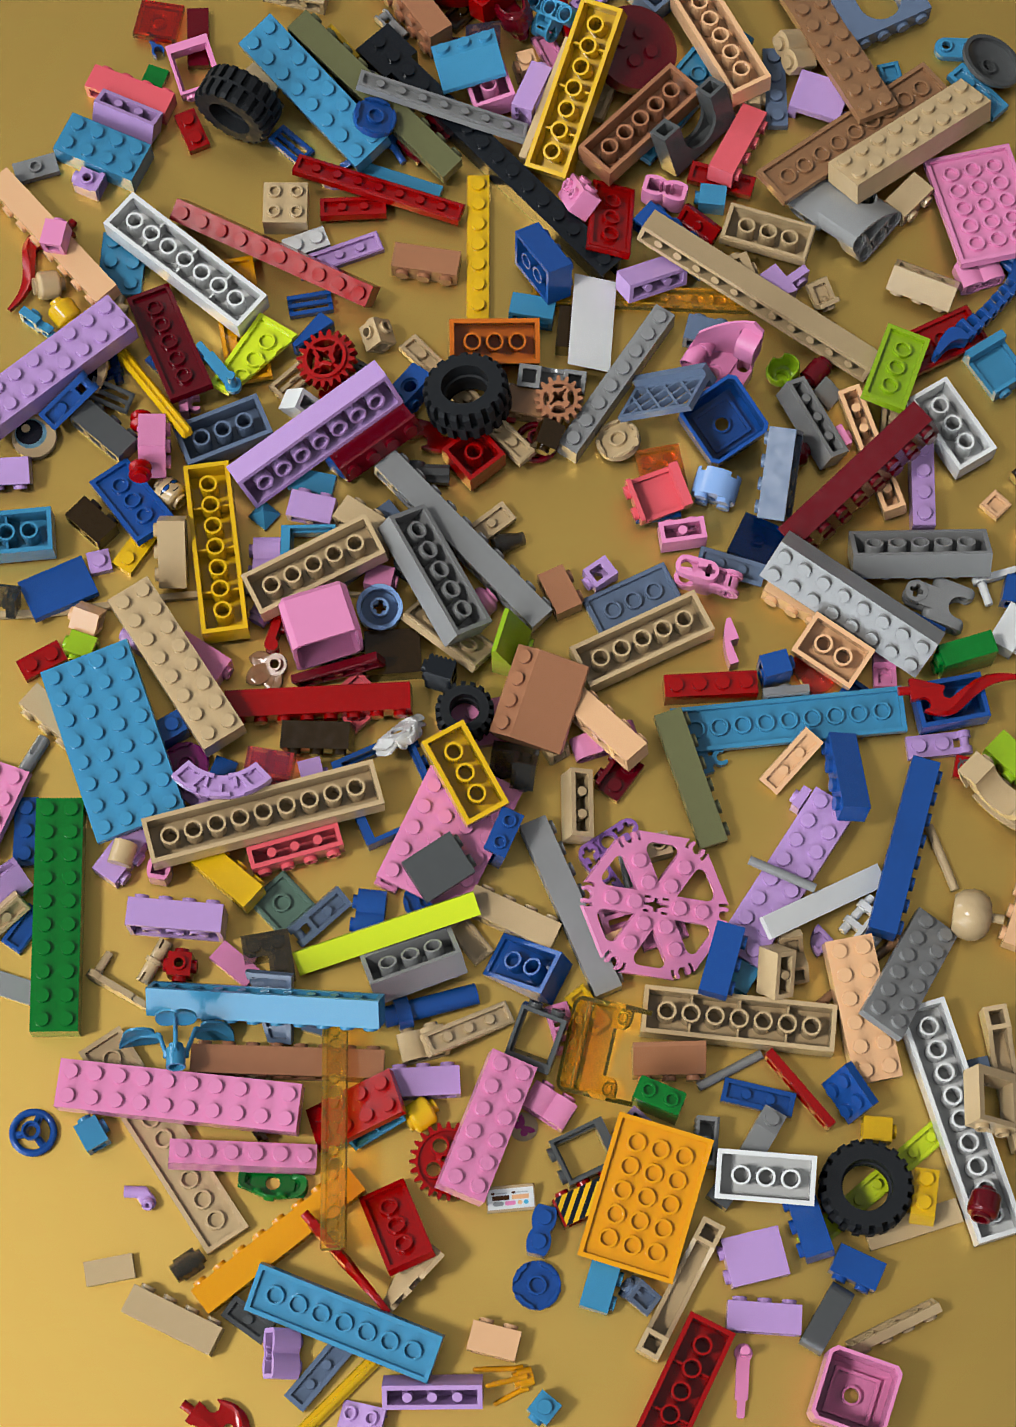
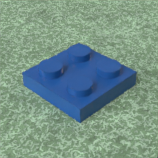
(850, 1092)

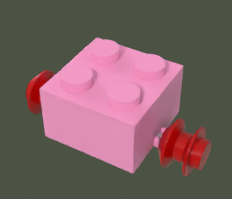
(152, 446)

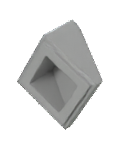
(827, 393)

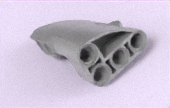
(855, 226)

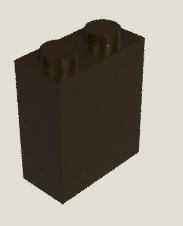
(401, 654)

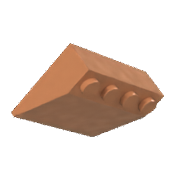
(539, 700)

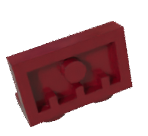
(615, 779)

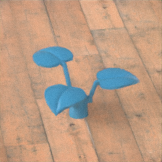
(176, 1053)

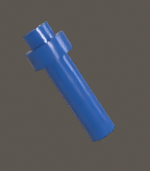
(404, 1011)

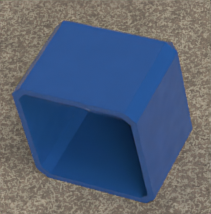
(728, 401)

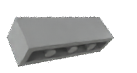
(811, 418)

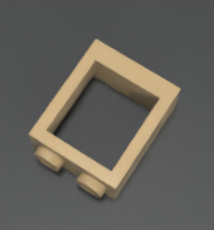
(974, 1100)

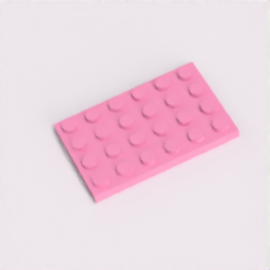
(977, 203)
(429, 819)

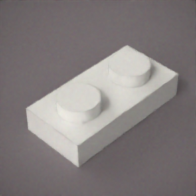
(309, 241)

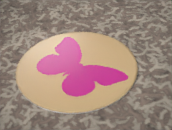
(525, 1127)

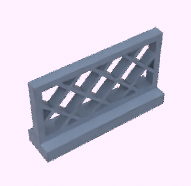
(667, 383)

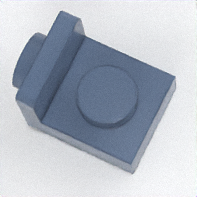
(639, 1294)

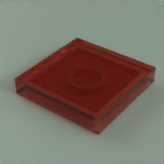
(158, 21)

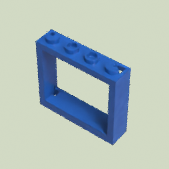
(366, 754)

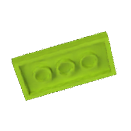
(895, 368)

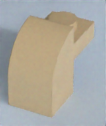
(794, 940)

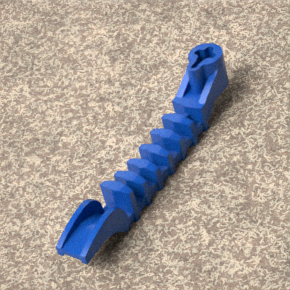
(968, 329)

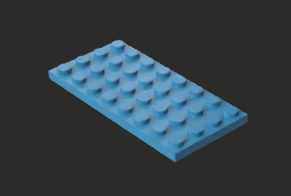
(112, 740)

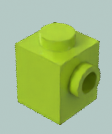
(79, 644)

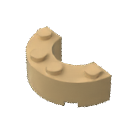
(990, 790)

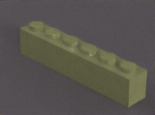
(690, 778)

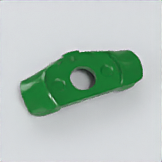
(290, 1185)

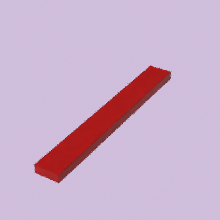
(378, 189)

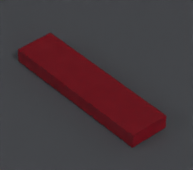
(338, 670)

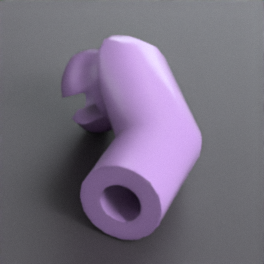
(142, 1194)

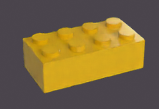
(464, 773)

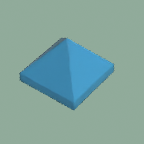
(264, 516)

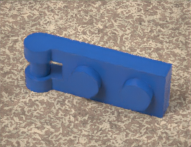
(68, 400)

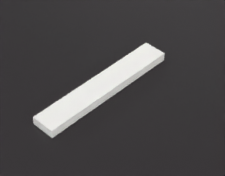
(821, 902)

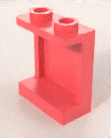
(658, 494)

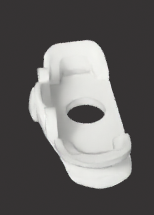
(410, 733)

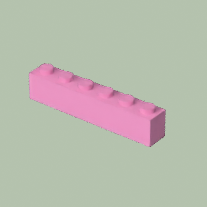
(242, 1156)

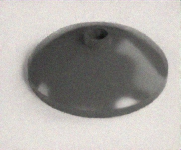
(990, 61)

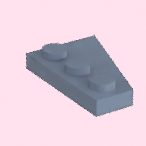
(274, 979)

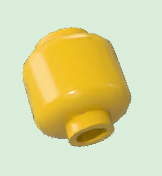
(63, 311)
(421, 1114)

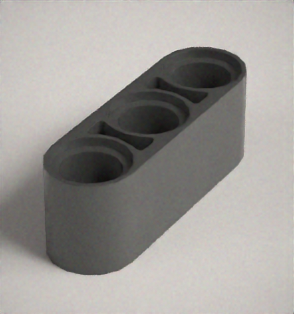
(826, 1318)

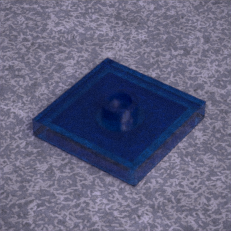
(755, 539)

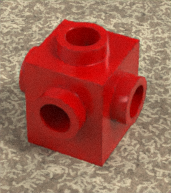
(184, 972)

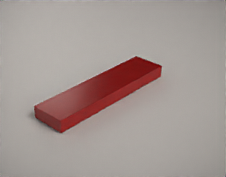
(800, 1089)

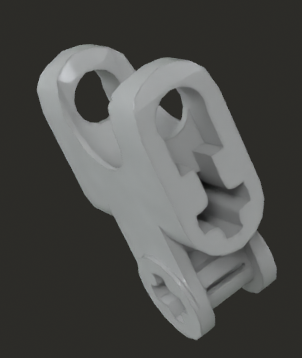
(935, 599)

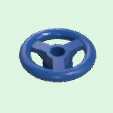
(24, 1133)

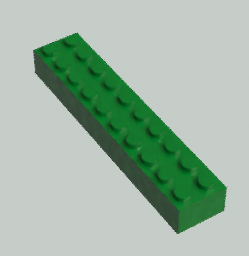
(58, 918)

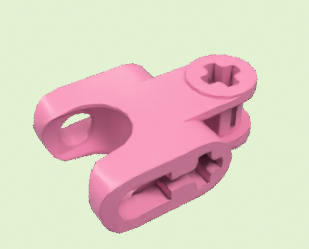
(707, 577)

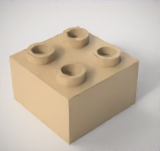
(285, 207)

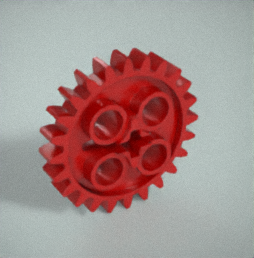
(428, 1156)

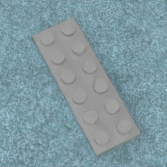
(908, 974)

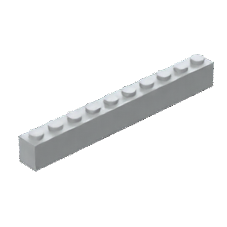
(466, 544)

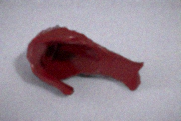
(516, 19)

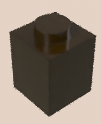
(547, 436)

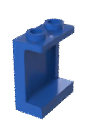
(502, 835)

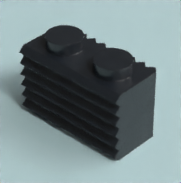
(439, 672)

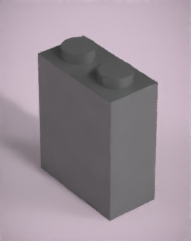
(439, 867)

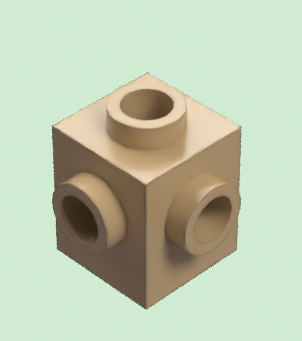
(377, 335)

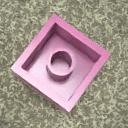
(493, 95)

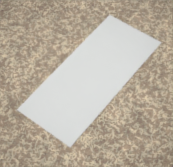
(592, 322)

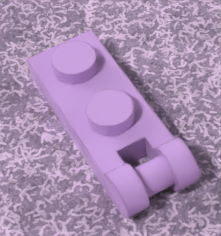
(938, 745)

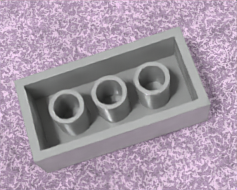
(414, 964)

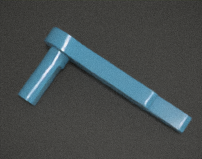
(232, 383)

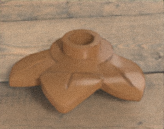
(263, 671)

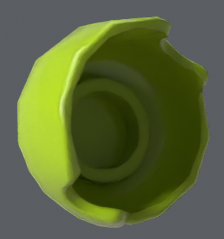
(783, 370)

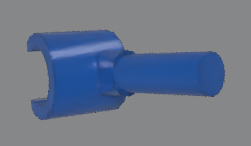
(156, 47)

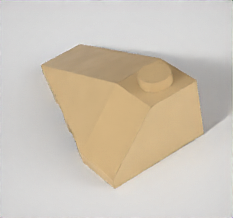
(406, 1281)

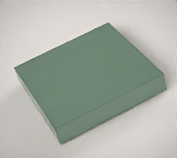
(283, 902)

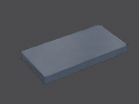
(631, 597)

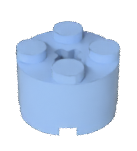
(715, 487)
(371, 598)

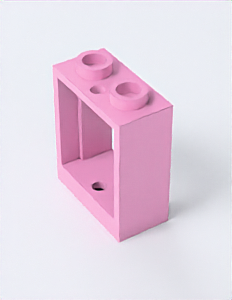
(186, 48)

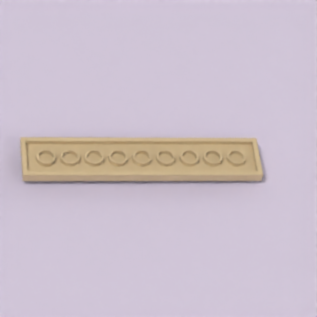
(195, 1193)

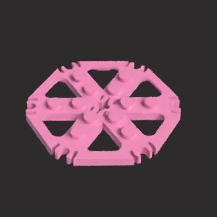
(643, 923)

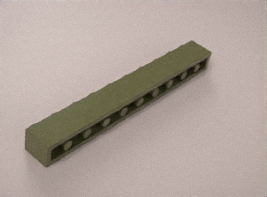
(346, 68)

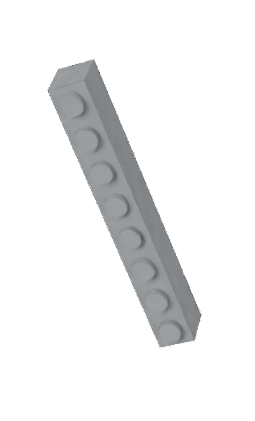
(615, 383)
(565, 898)

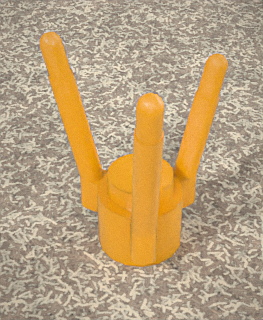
(521, 1377)

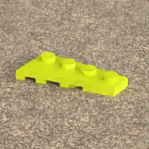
(256, 349)

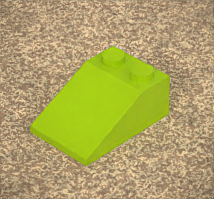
(509, 634)

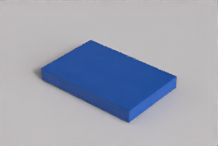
(58, 588)

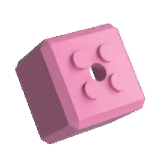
(321, 625)
(871, 1379)

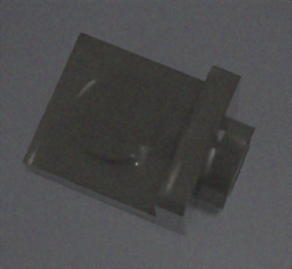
(10, 599)

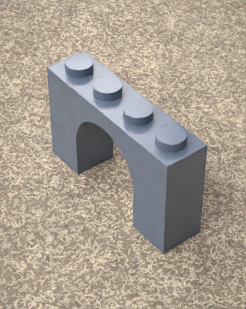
(870, 30)

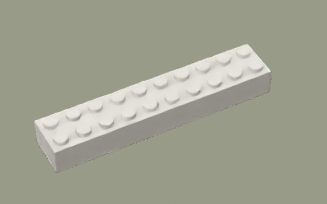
(968, 1154)

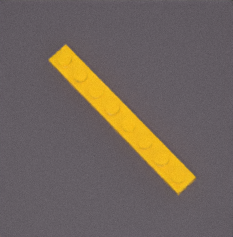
(477, 246)

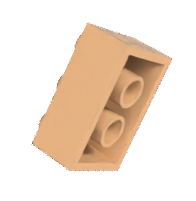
(832, 651)

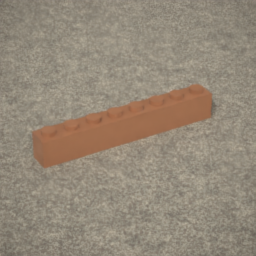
(279, 1061)

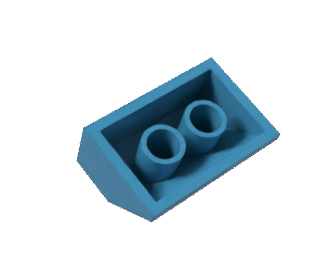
(468, 61)

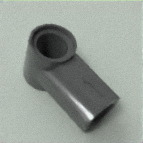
(434, 473)

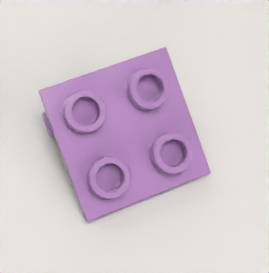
(361, 1415)

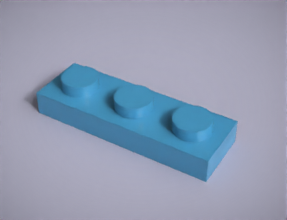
(998, 105)

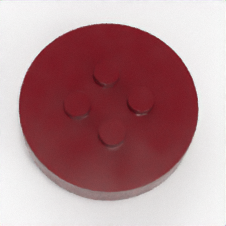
(642, 50)

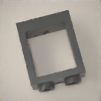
(544, 1066)
(554, 1154)

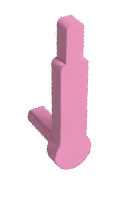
(742, 1354)

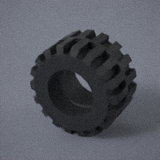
(466, 694)

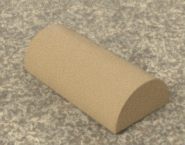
(767, 234)

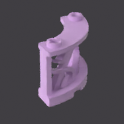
(203, 786)

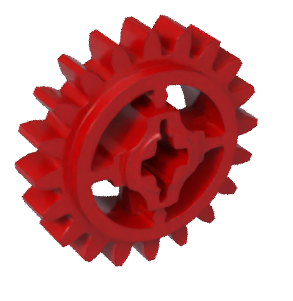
(327, 347)

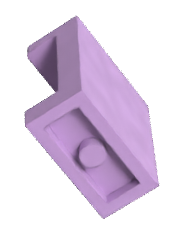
(816, 98)
(753, 1257)

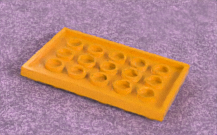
(645, 1197)

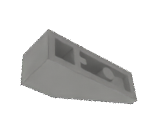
(764, 1130)

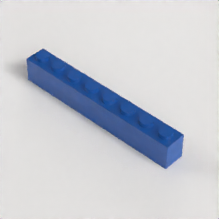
(903, 848)

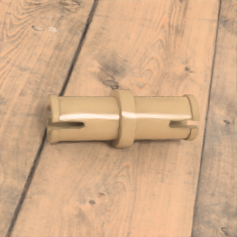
(154, 961)

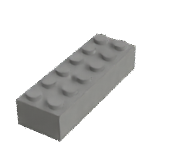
(920, 553)
(434, 575)

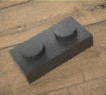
(245, 1321)

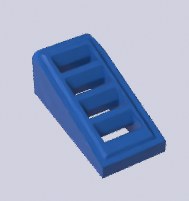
(319, 323)

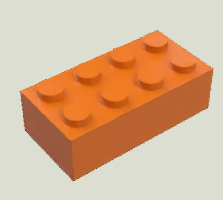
(502, 339)

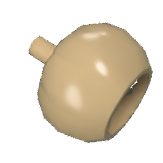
(973, 915)

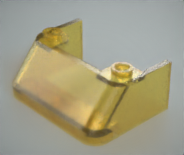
(590, 1047)

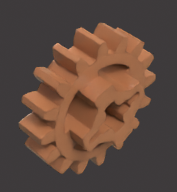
(554, 409)

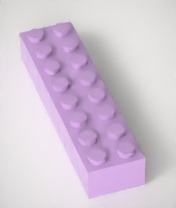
(55, 362)
(315, 434)
(800, 852)

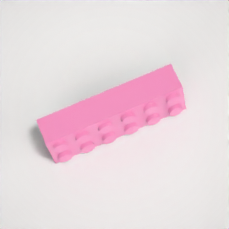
(486, 1127)

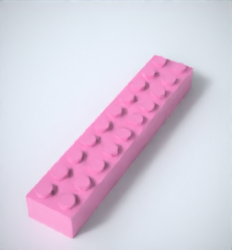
(179, 1097)

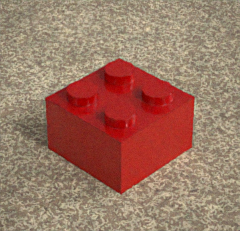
(474, 459)

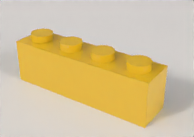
(231, 879)

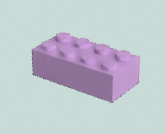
(176, 918)

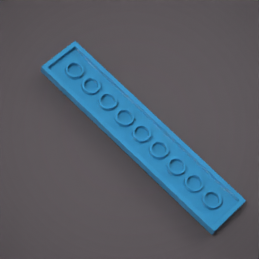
(782, 719)

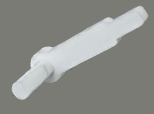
(982, 582)

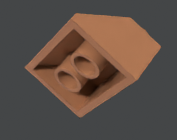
(669, 1060)

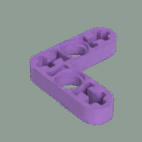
(596, 846)

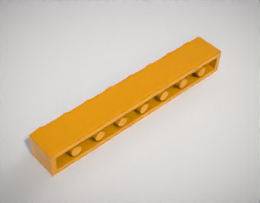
(268, 1246)

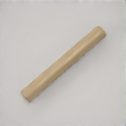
(941, 857)

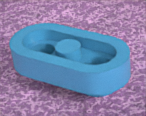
(953, 53)

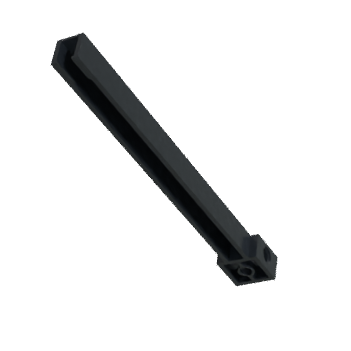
(396, 59)

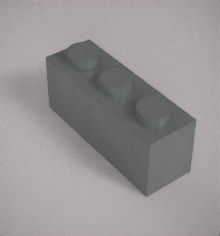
(104, 430)

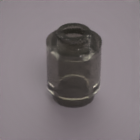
(188, 1264)

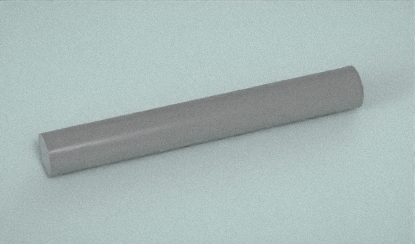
(782, 874)
(729, 1070)

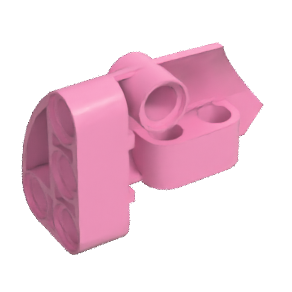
(727, 348)

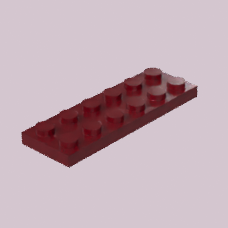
(169, 343)

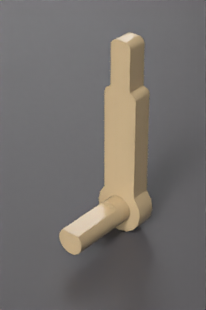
(95, 975)

